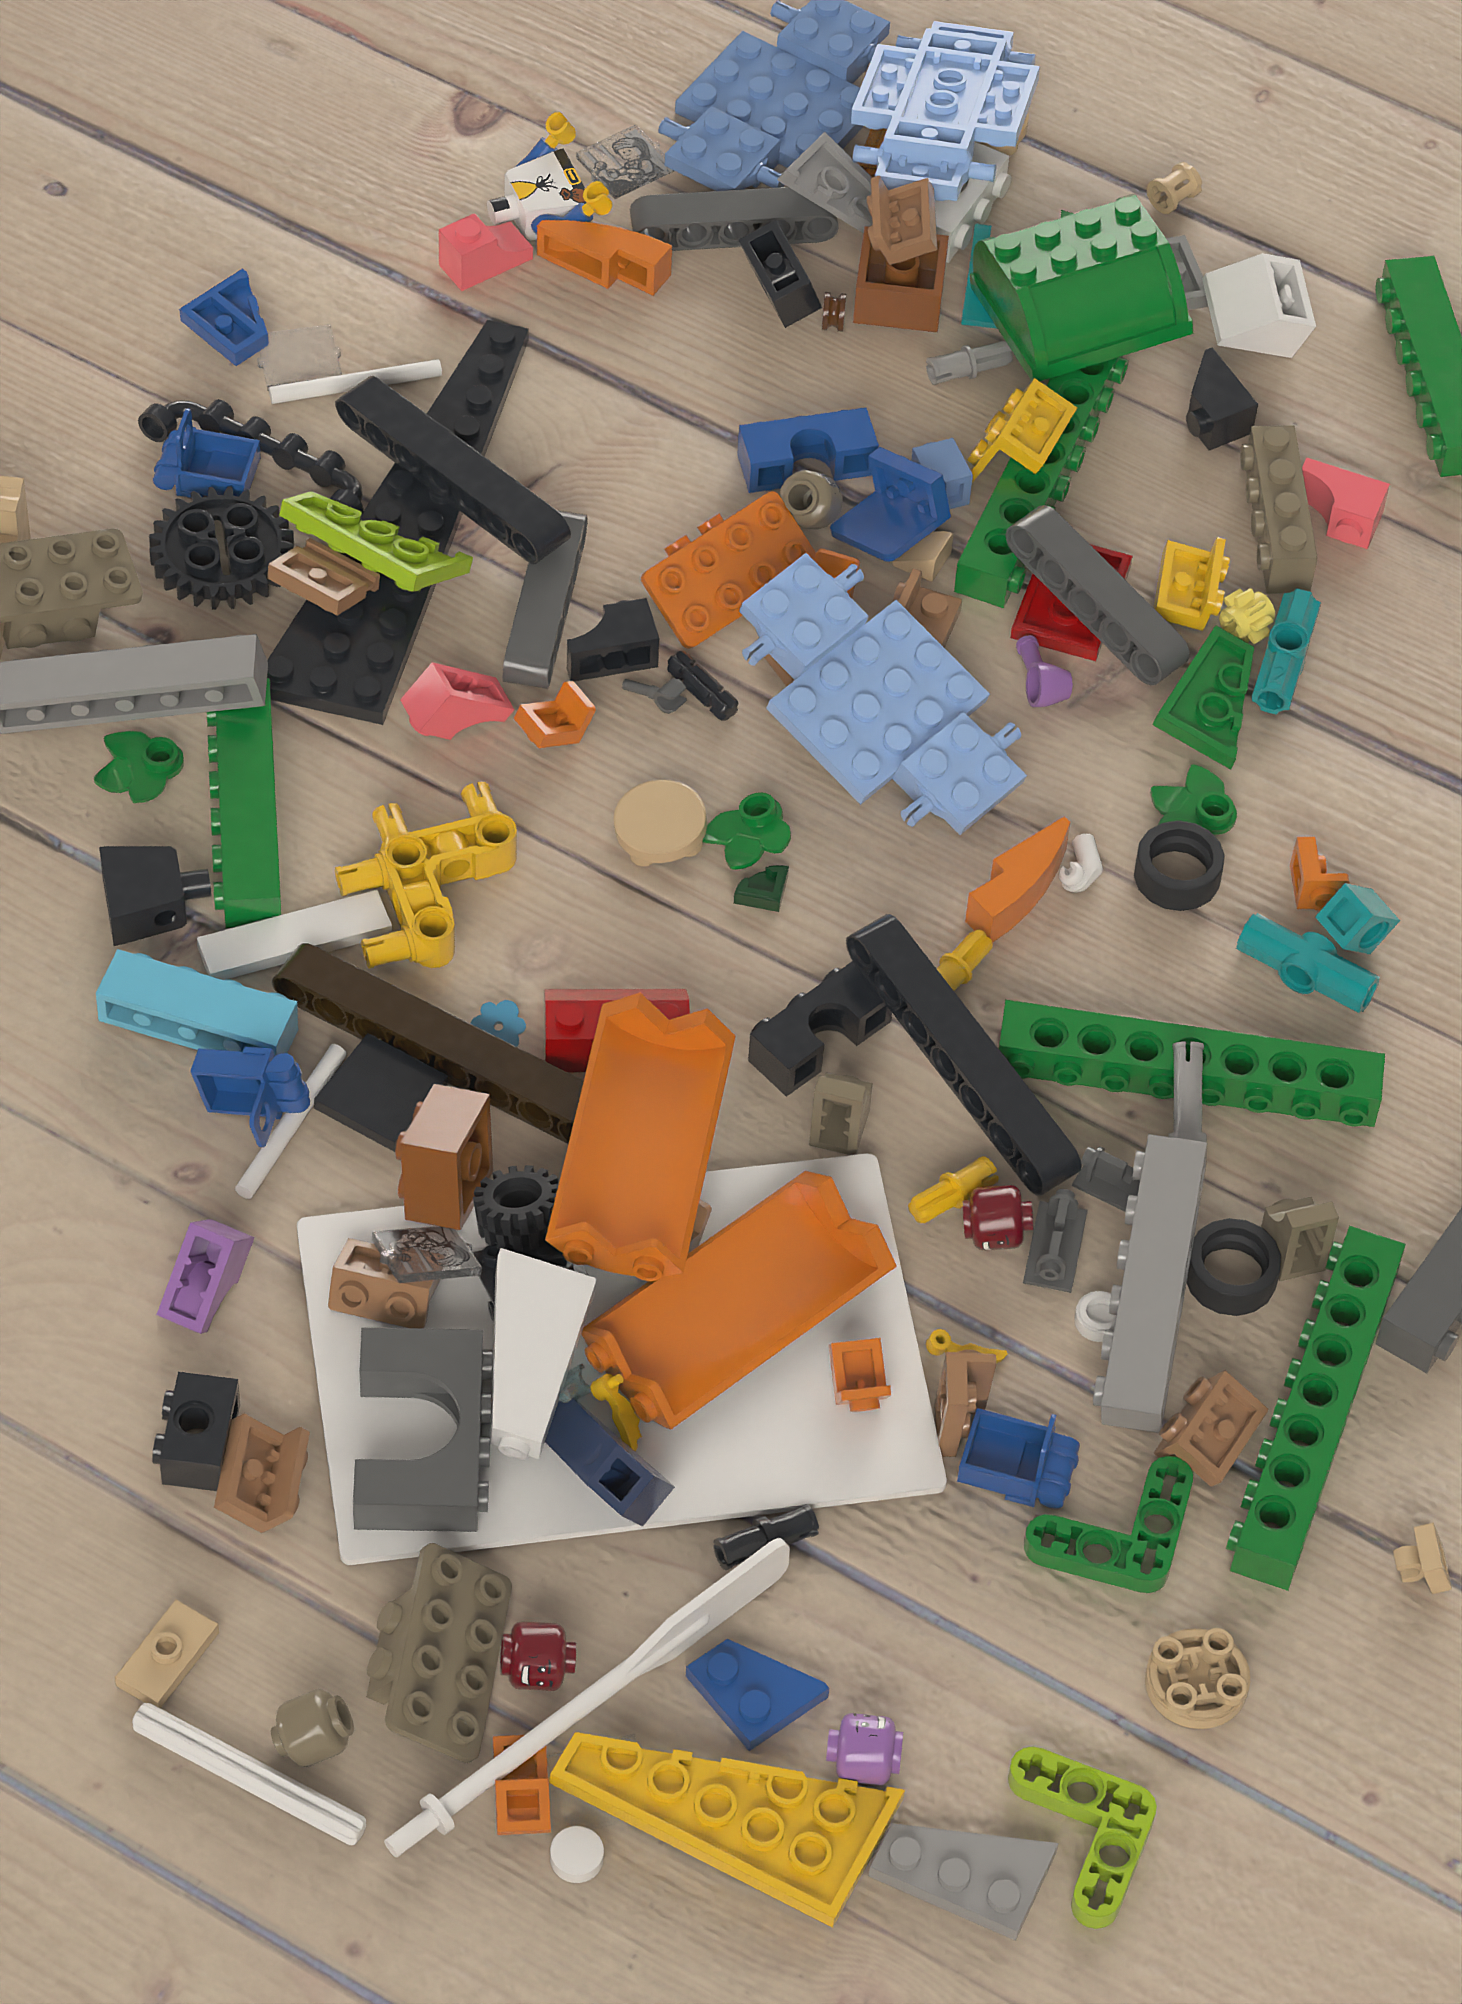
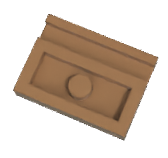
(323, 576)

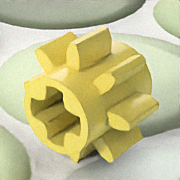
(1247, 615)

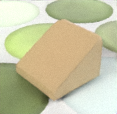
(927, 555)

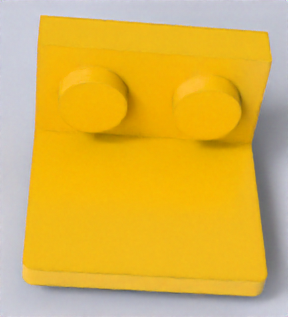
(1027, 430)

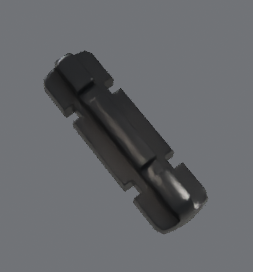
(702, 685)

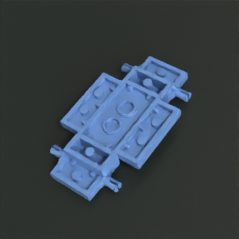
(773, 102)

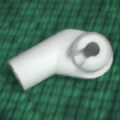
(1085, 869)

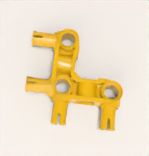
(417, 865)

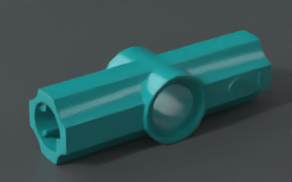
(1286, 651)
(1308, 962)

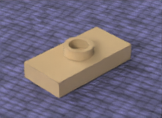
(167, 1654)

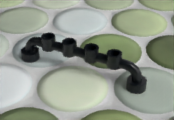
(291, 452)

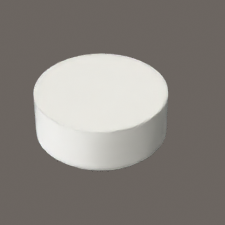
(1093, 1315)
(576, 1854)

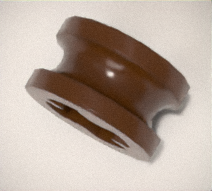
(833, 311)

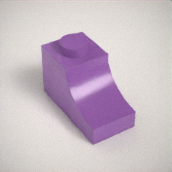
(204, 1273)

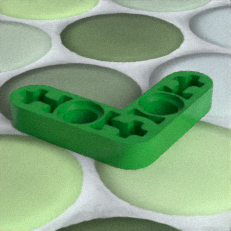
(1125, 1550)

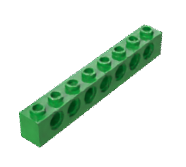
(987, 564)
(1258, 1059)
(1273, 1553)

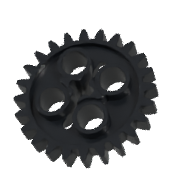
(189, 555)

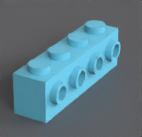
(193, 1007)

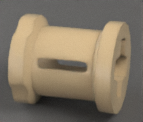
(1174, 187)

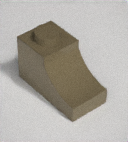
(839, 1113)
(1302, 1234)

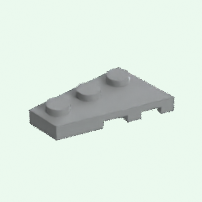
(831, 181)

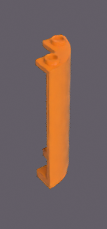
(641, 1140)
(737, 1300)

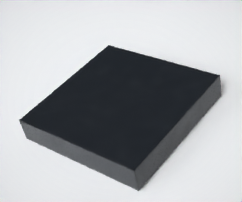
(377, 1090)

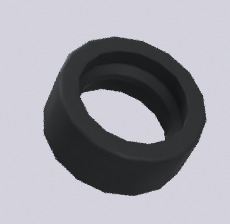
(1183, 838)
(1230, 1298)

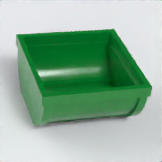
(1082, 288)

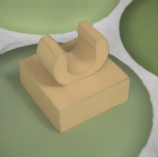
(1424, 1560)

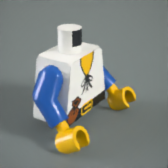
(548, 186)

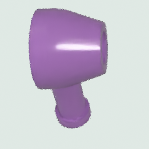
(1044, 682)

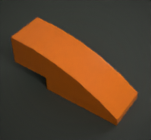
(605, 253)
(1018, 881)

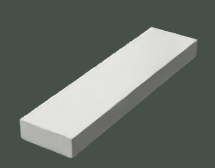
(275, 939)

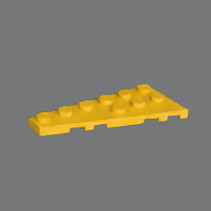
(750, 1820)

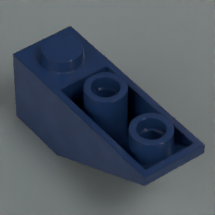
(606, 1463)

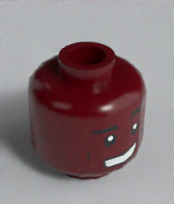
(997, 1217)
(537, 1656)

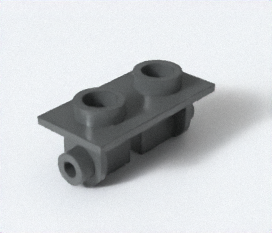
(1106, 1178)
(1056, 1242)

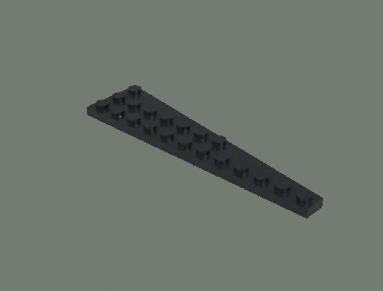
(357, 658)

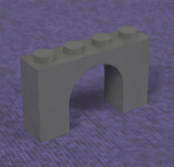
(445, 1487)

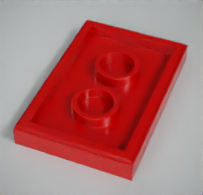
(1053, 623)

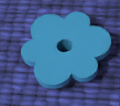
(505, 1014)

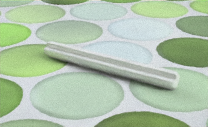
(249, 1774)

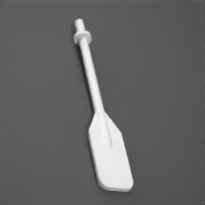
(664, 1645)

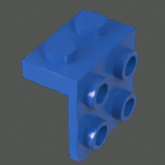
(901, 511)

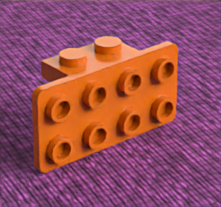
(709, 578)

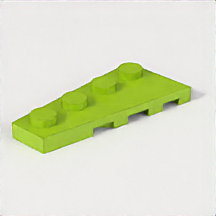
(374, 542)

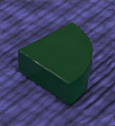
(763, 889)

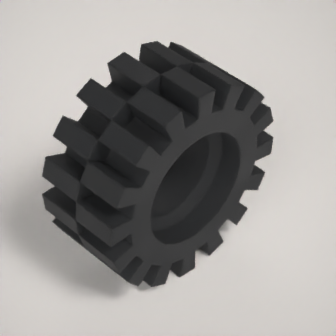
(515, 1207)

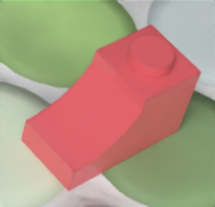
(478, 252)
(1346, 500)
(453, 699)

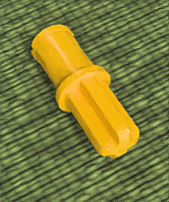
(959, 964)
(952, 1190)

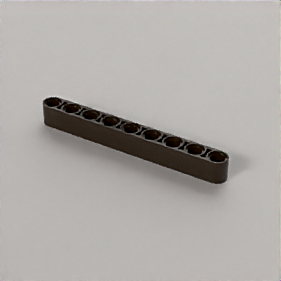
(468, 1055)

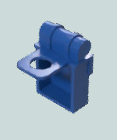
(206, 460)
(250, 1085)
(1019, 1459)

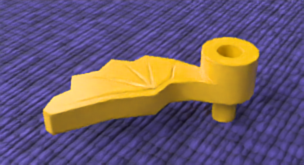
(941, 1342)
(623, 1415)

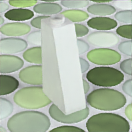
(534, 1342)

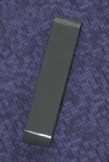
(724, 217)
(1097, 595)
(544, 610)

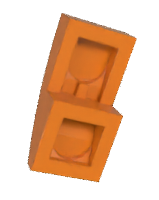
(523, 1793)

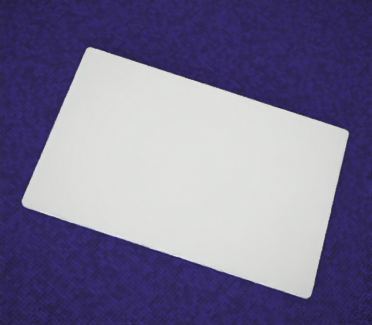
(744, 1454)

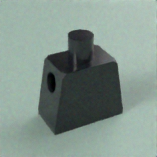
(147, 890)

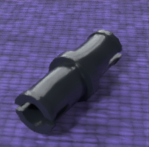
(741, 1545)

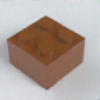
(900, 293)
(445, 1156)

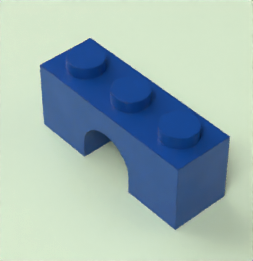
(835, 438)

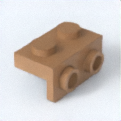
(902, 219)
(261, 1473)

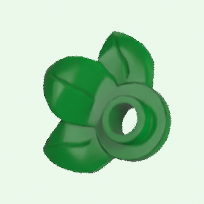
(138, 766)
(1197, 802)
(750, 830)

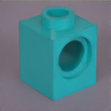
(1357, 918)

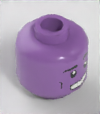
(865, 1748)

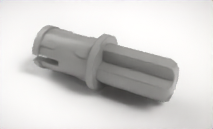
(968, 362)

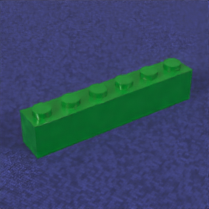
(1429, 350)
(245, 814)

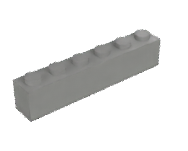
(132, 683)
(1152, 1284)

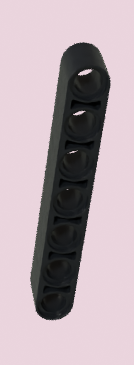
(453, 470)
(963, 1054)

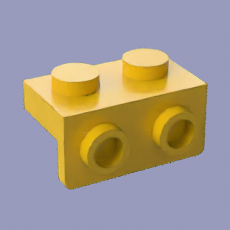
(1190, 583)

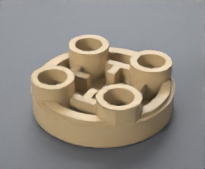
(660, 822)
(1197, 1677)

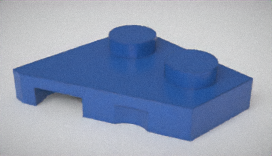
(228, 319)
(753, 1691)

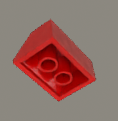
(574, 1016)

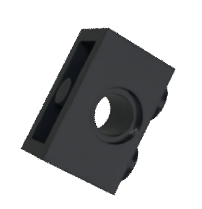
(780, 273)
(196, 1403)

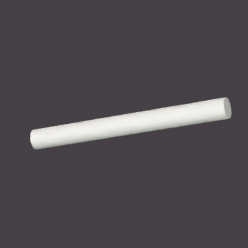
(346, 382)
(289, 1124)

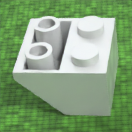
(1260, 305)

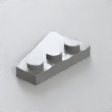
(966, 1873)

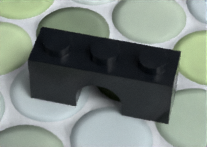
(786, 1044)

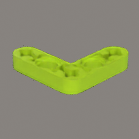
(1111, 1825)

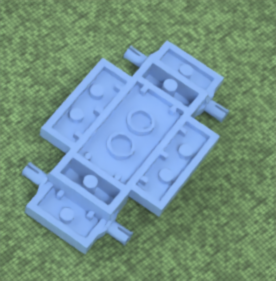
(939, 100)
(878, 698)

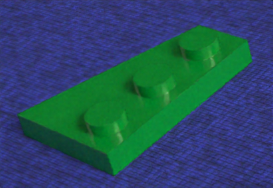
(1210, 698)

